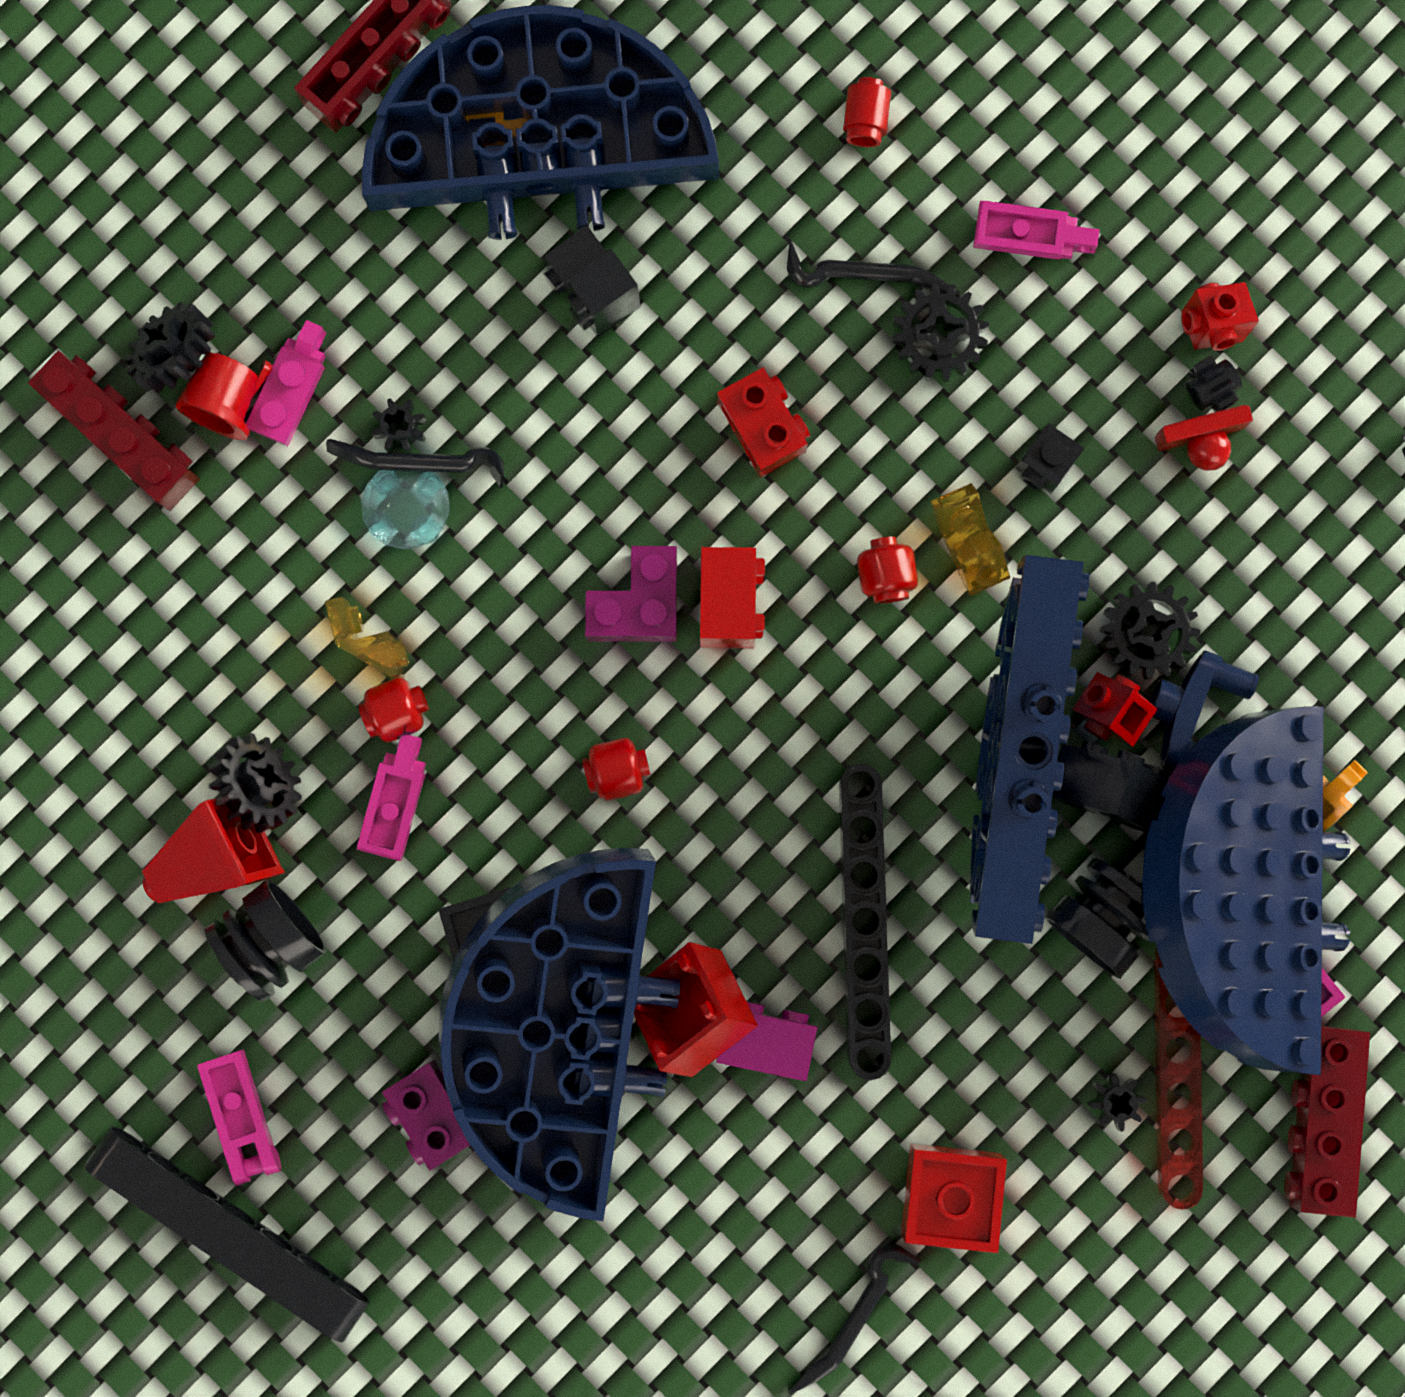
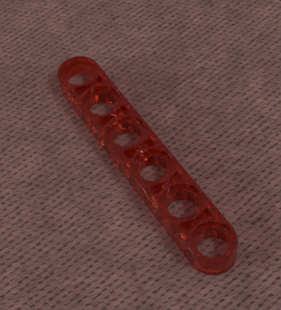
(1171, 1118)

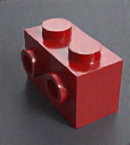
(763, 421)

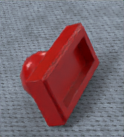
(1205, 436)

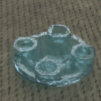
(405, 508)

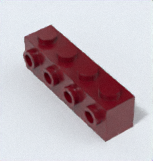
(366, 56)
(123, 439)
(1329, 1127)

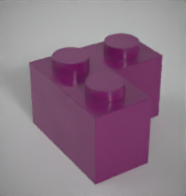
(647, 610)

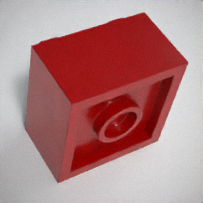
(729, 597)
(708, 1016)
(954, 1198)

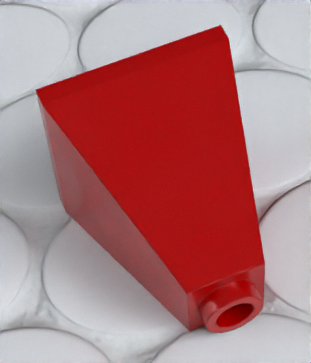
(209, 857)

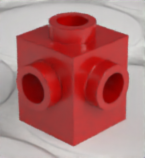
(1219, 316)
(1107, 702)

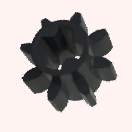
(1213, 384)
(396, 414)
(1104, 1105)

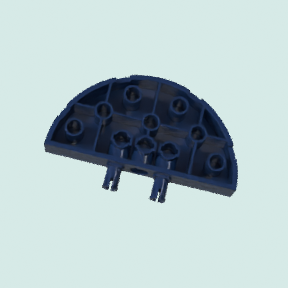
(596, 103)
(1021, 747)
(1241, 888)
(544, 1025)

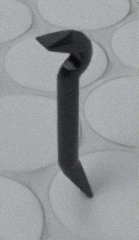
(861, 271)
(420, 462)
(857, 1318)

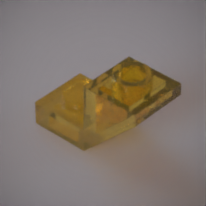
(970, 540)
(376, 650)

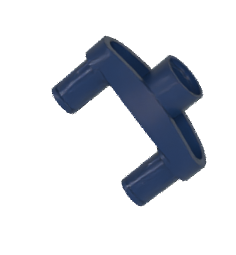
(1182, 704)

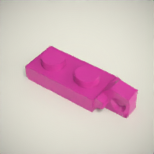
(1031, 231)
(289, 386)
(393, 801)

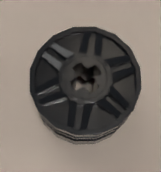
(1104, 919)
(256, 947)

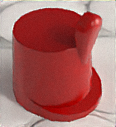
(221, 394)

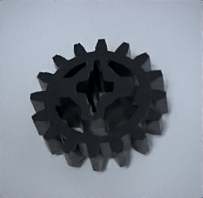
(960, 331)
(169, 347)
(1144, 614)
(255, 783)

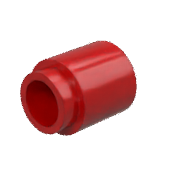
(866, 112)

